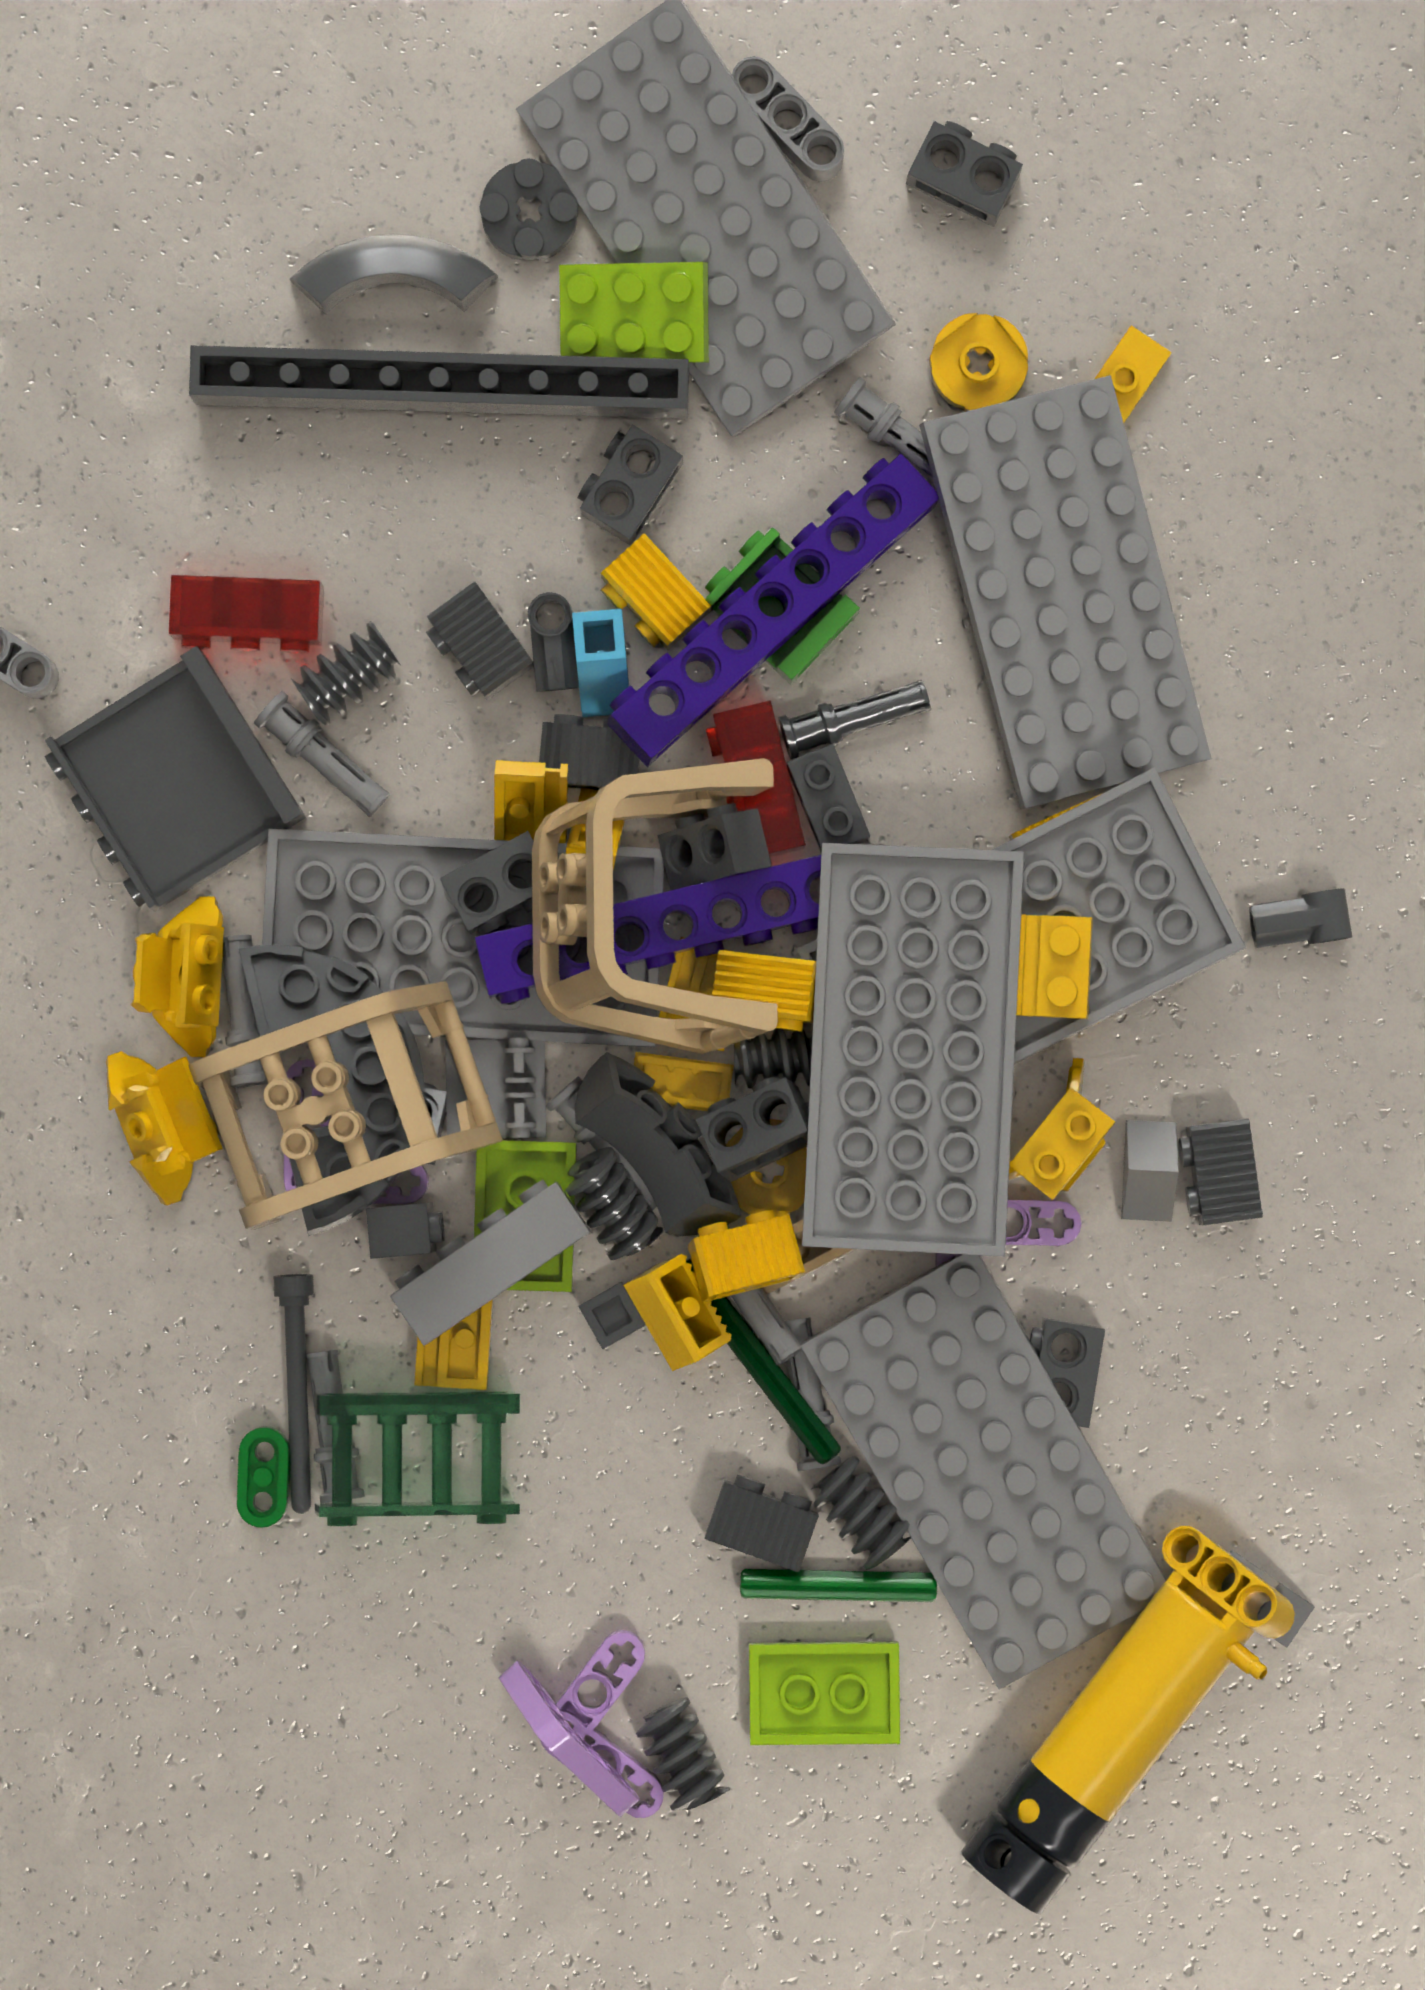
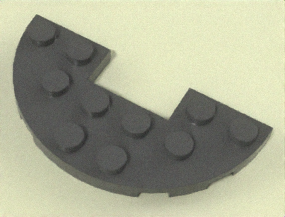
(298, 985)

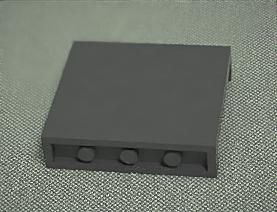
(173, 781)

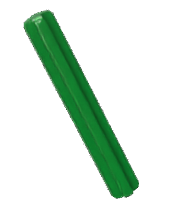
(838, 1585)

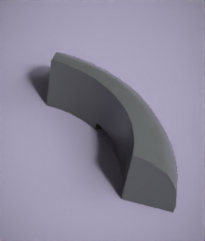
(393, 259)
(657, 1143)

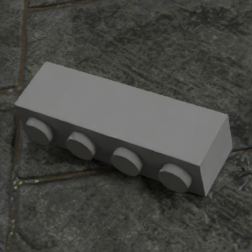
(490, 1262)

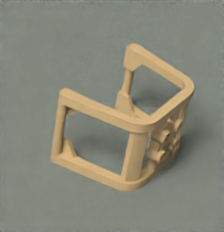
(588, 912)
(346, 1124)

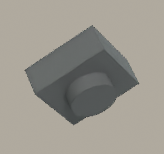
(612, 1315)

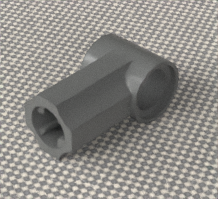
(553, 649)
(1313, 918)

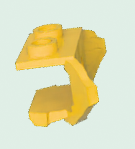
(181, 975)
(161, 1121)
(1064, 1140)

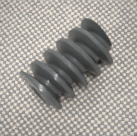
(347, 674)
(773, 1057)
(614, 1203)
(861, 1512)
(682, 1756)

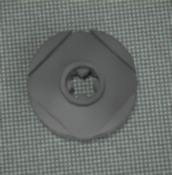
(500, 209)

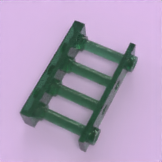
(392, 1413)

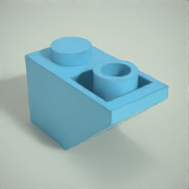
(600, 659)

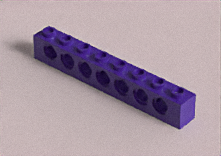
(909, 501)
(501, 949)

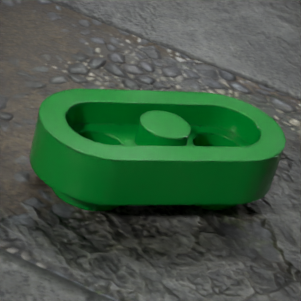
(263, 1476)

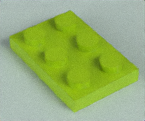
(635, 310)
(508, 1171)
(824, 1693)

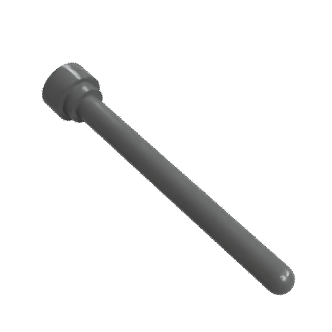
(294, 1295)

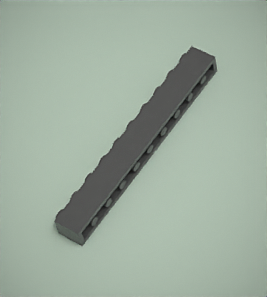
(439, 381)

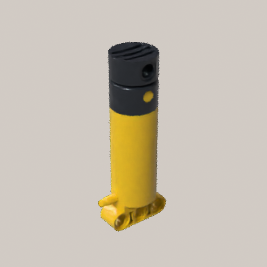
(1126, 1718)

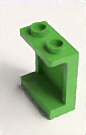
(811, 639)

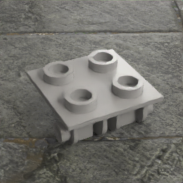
(514, 1084)

